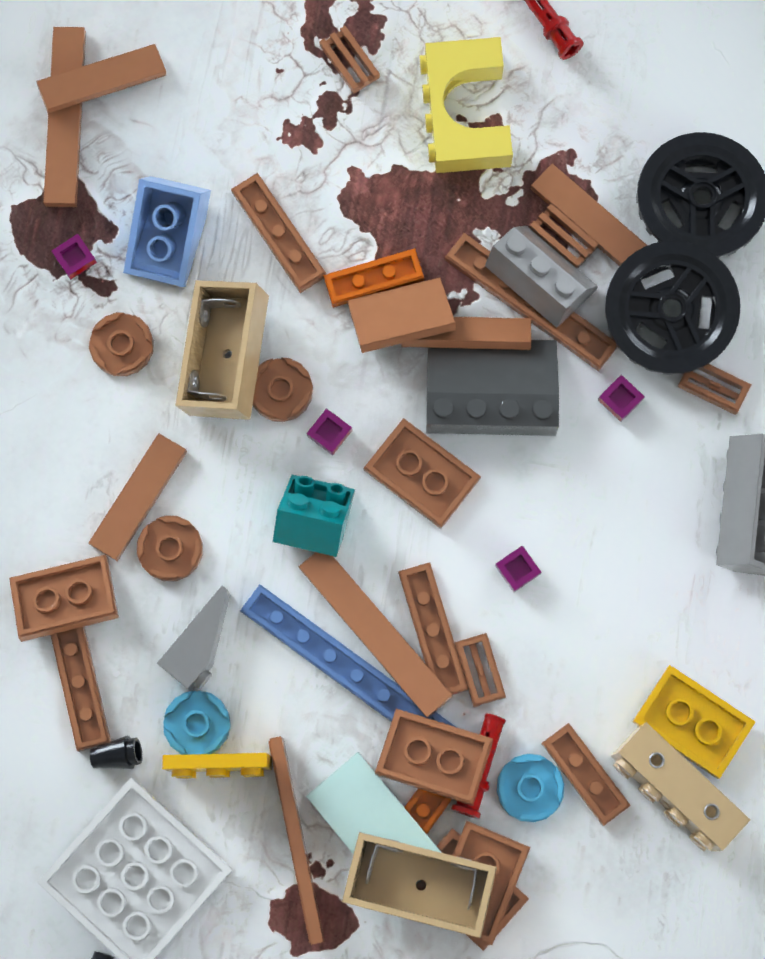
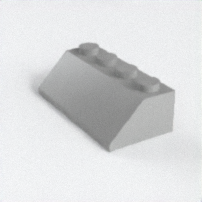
(743, 507)

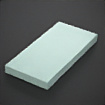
(359, 801)

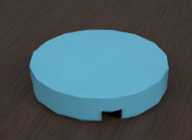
(196, 723)
(530, 788)

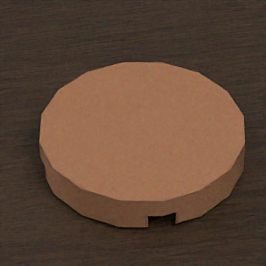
(121, 344)
(282, 389)
(170, 548)

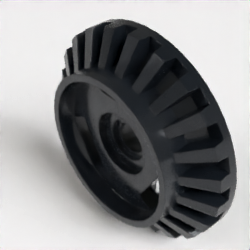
(737, 181)
(696, 276)

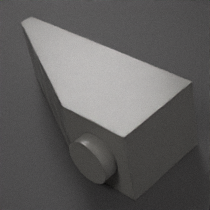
(196, 647)

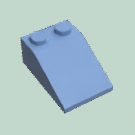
(165, 230)

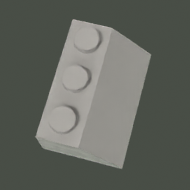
(539, 274)

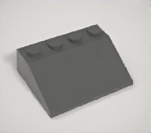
(493, 390)

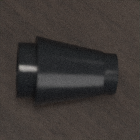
(117, 754)

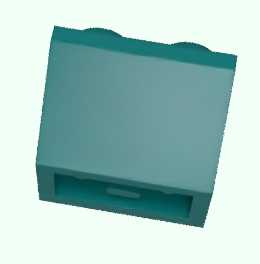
(313, 515)

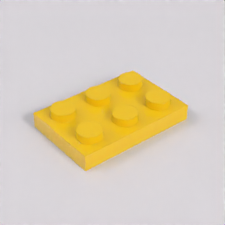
(695, 721)
(217, 764)

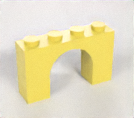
(454, 145)

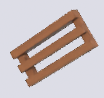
(335, 39)
(570, 226)
(711, 397)
(488, 697)

